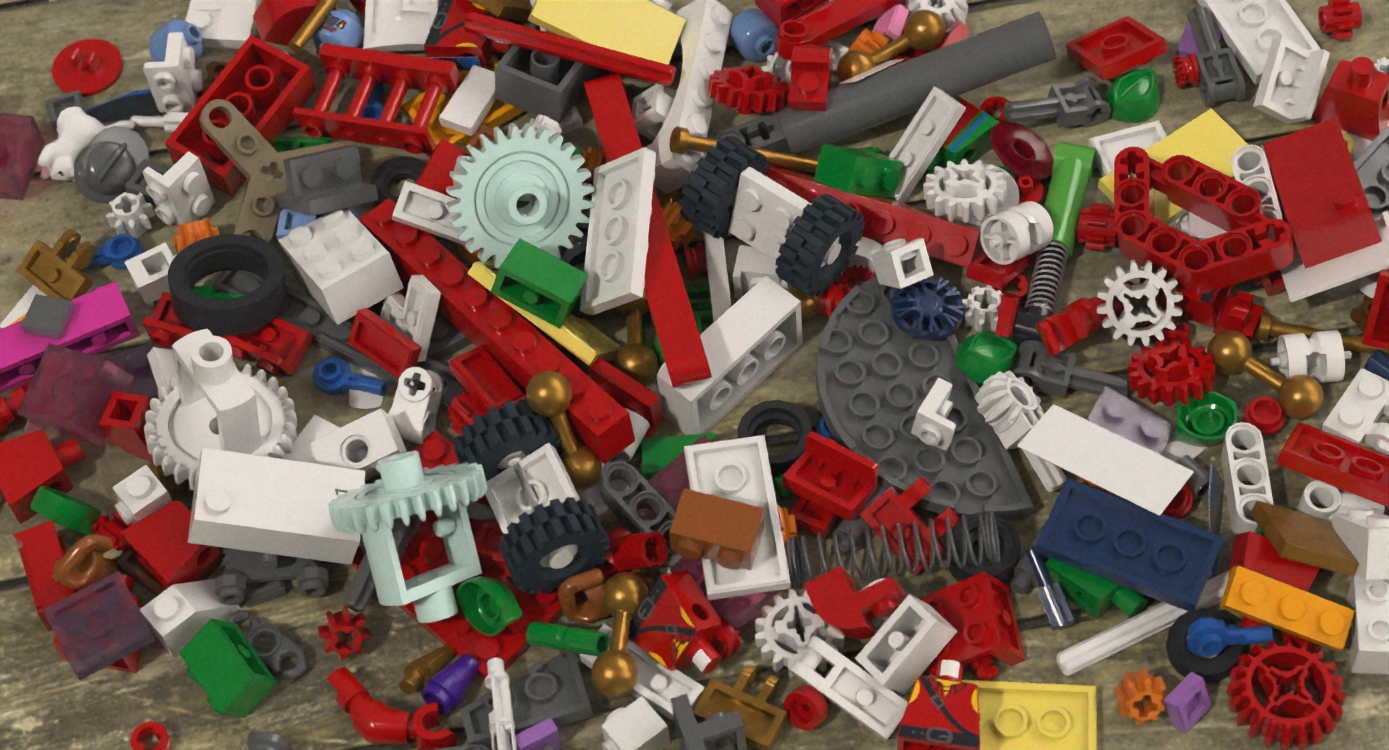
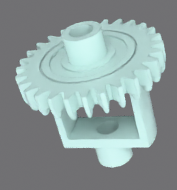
(522, 170)
(409, 491)

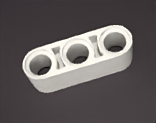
(1253, 170)
(1244, 466)

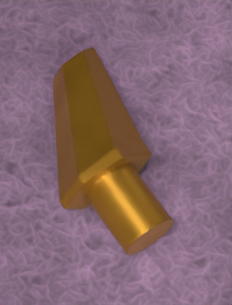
(424, 668)

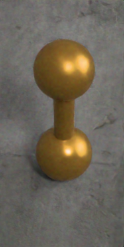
(922, 31)
(636, 358)
(1298, 395)
(550, 396)
(615, 670)

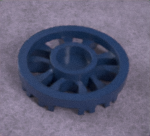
(928, 309)

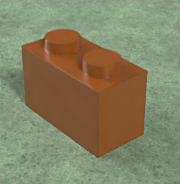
(717, 529)

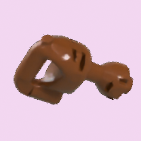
(85, 563)
(588, 604)

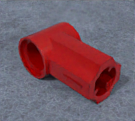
(633, 551)

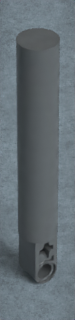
(903, 88)

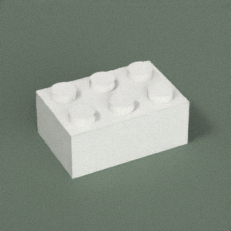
(341, 264)

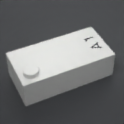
(740, 352)
(271, 506)

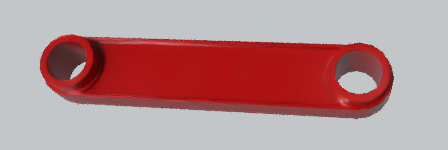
(828, 23)

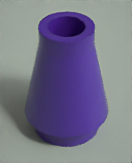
(451, 684)

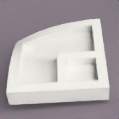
(223, 21)
(398, 24)

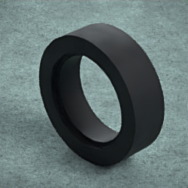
(227, 315)

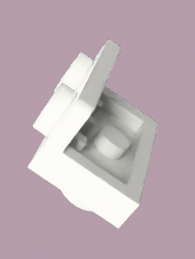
(175, 79)
(1291, 81)
(181, 192)

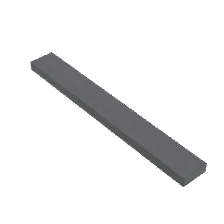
(310, 316)

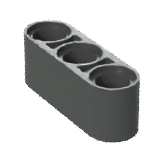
(638, 496)

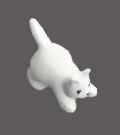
(75, 134)

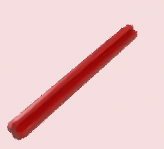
(570, 49)

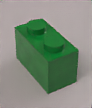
(858, 171)
(539, 283)
(227, 668)

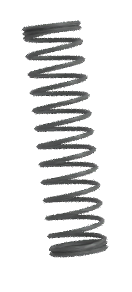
(989, 536)

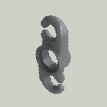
(283, 649)

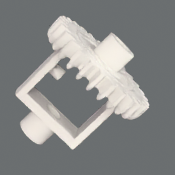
(216, 409)

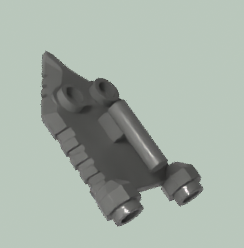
(256, 567)

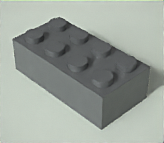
(540, 81)

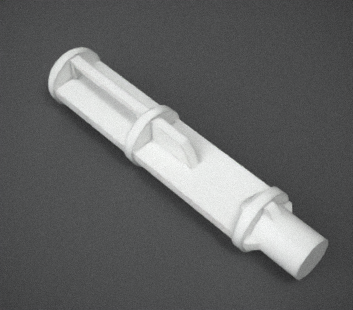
(501, 717)

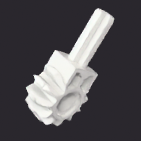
(1012, 412)

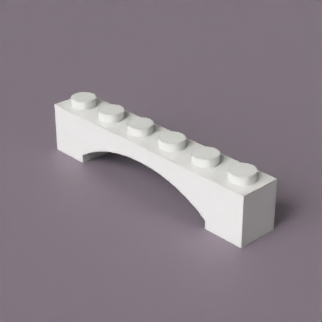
(703, 49)

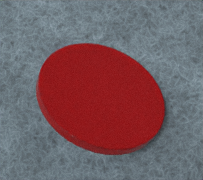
(87, 67)

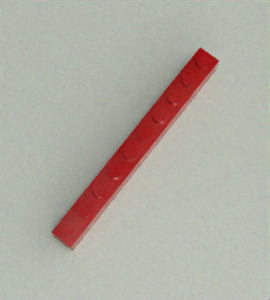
(506, 335)

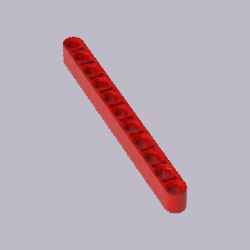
(663, 279)

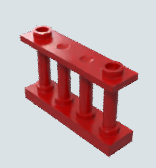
(375, 68)

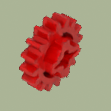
(748, 89)
(1171, 372)

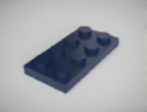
(1129, 545)

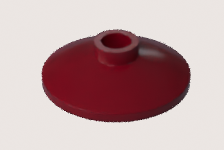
(1021, 150)

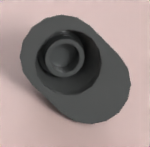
(109, 163)

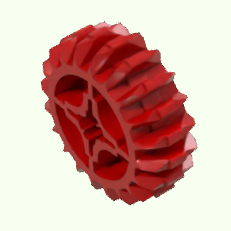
(1268, 671)

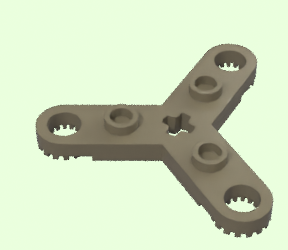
(251, 154)

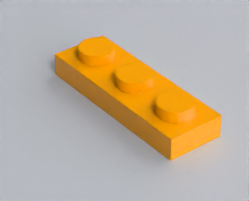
(1287, 608)

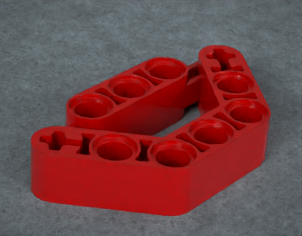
(1260, 241)

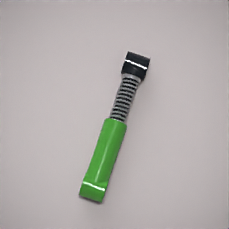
(1064, 202)

